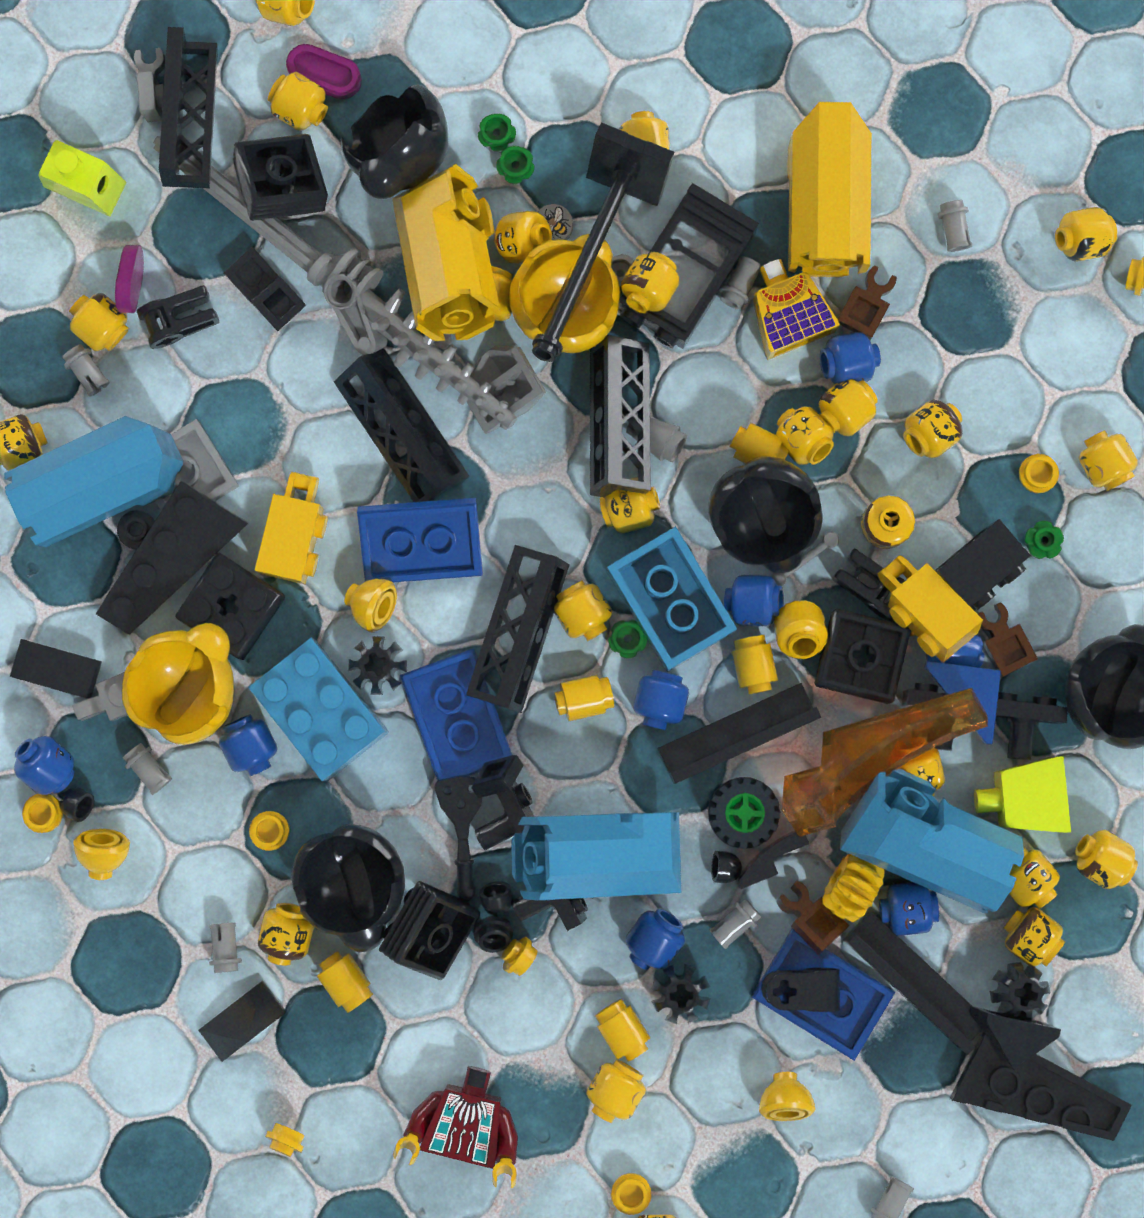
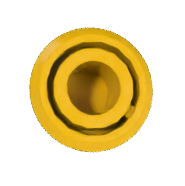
(372, 603)
(101, 851)
(786, 1099)

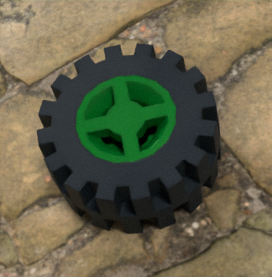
(756, 817)

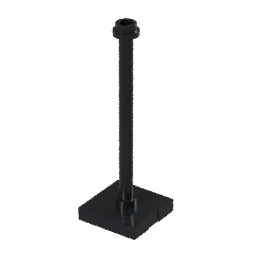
(628, 168)

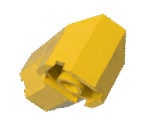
(830, 192)
(447, 255)

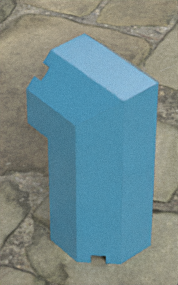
(93, 479)
(932, 842)
(597, 855)

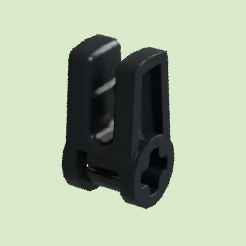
(168, 309)
(871, 597)

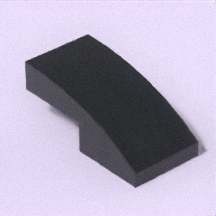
(264, 289)
(55, 669)
(762, 865)

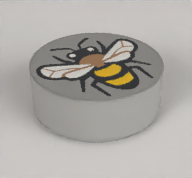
(559, 221)

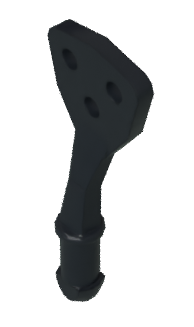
(461, 818)

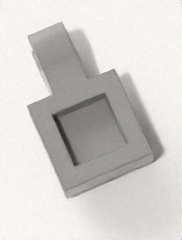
(149, 89)
(108, 701)

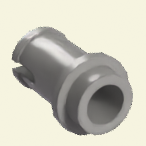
(955, 225)
(740, 283)
(85, 369)
(146, 768)
(735, 923)
(224, 948)
(892, 1200)

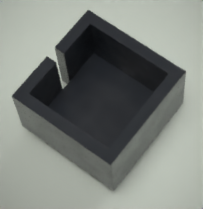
(984, 562)

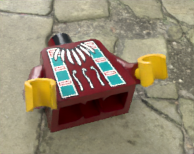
(465, 1127)

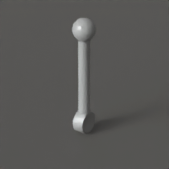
(830, 540)

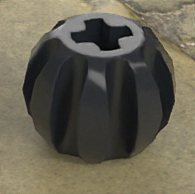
(367, 661)
(1019, 978)
(689, 1001)

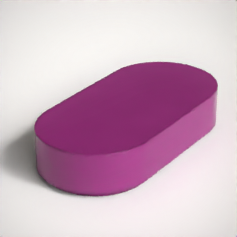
(334, 73)
(129, 279)

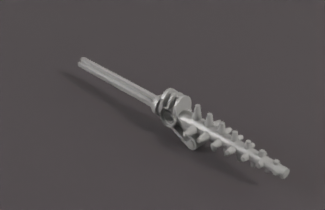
(365, 315)

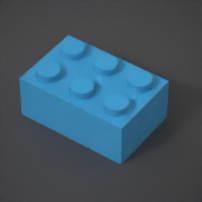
(671, 599)
(318, 709)

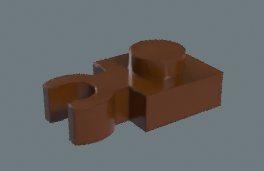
(865, 308)
(1008, 646)
(815, 921)

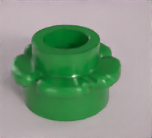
(496, 122)
(511, 155)
(1036, 547)
(619, 631)

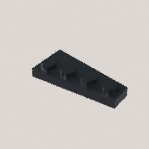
(173, 550)
(1038, 1093)

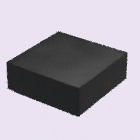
(497, 776)

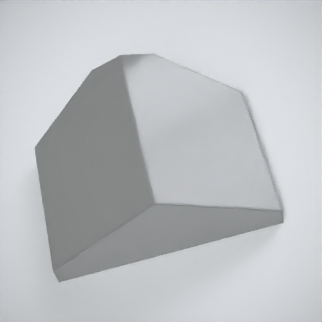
(510, 380)

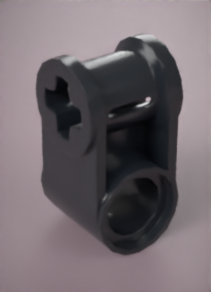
(810, 989)

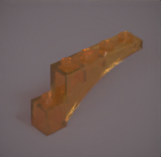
(863, 749)

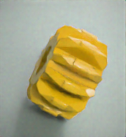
(852, 888)

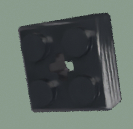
(279, 177)
(255, 601)
(884, 642)
(429, 930)

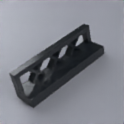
(173, 106)
(607, 421)
(405, 422)
(531, 632)
(738, 733)
(914, 980)

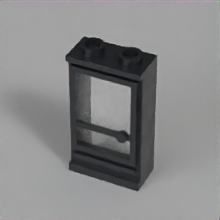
(705, 244)

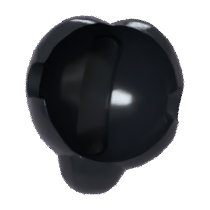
(398, 142)
(766, 513)
(1108, 689)
(349, 884)

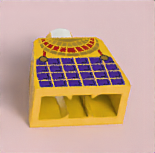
(790, 311)

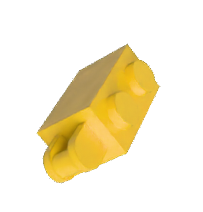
(292, 532)
(929, 608)

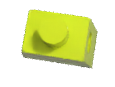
(78, 175)
(1029, 796)

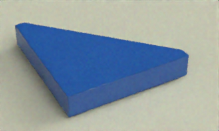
(983, 681)

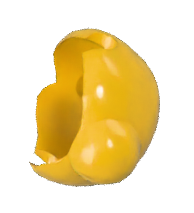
(541, 282)
(181, 683)

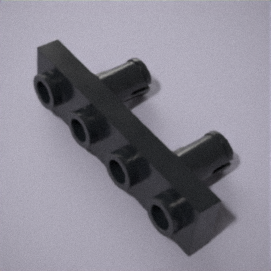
(1020, 714)
(515, 806)

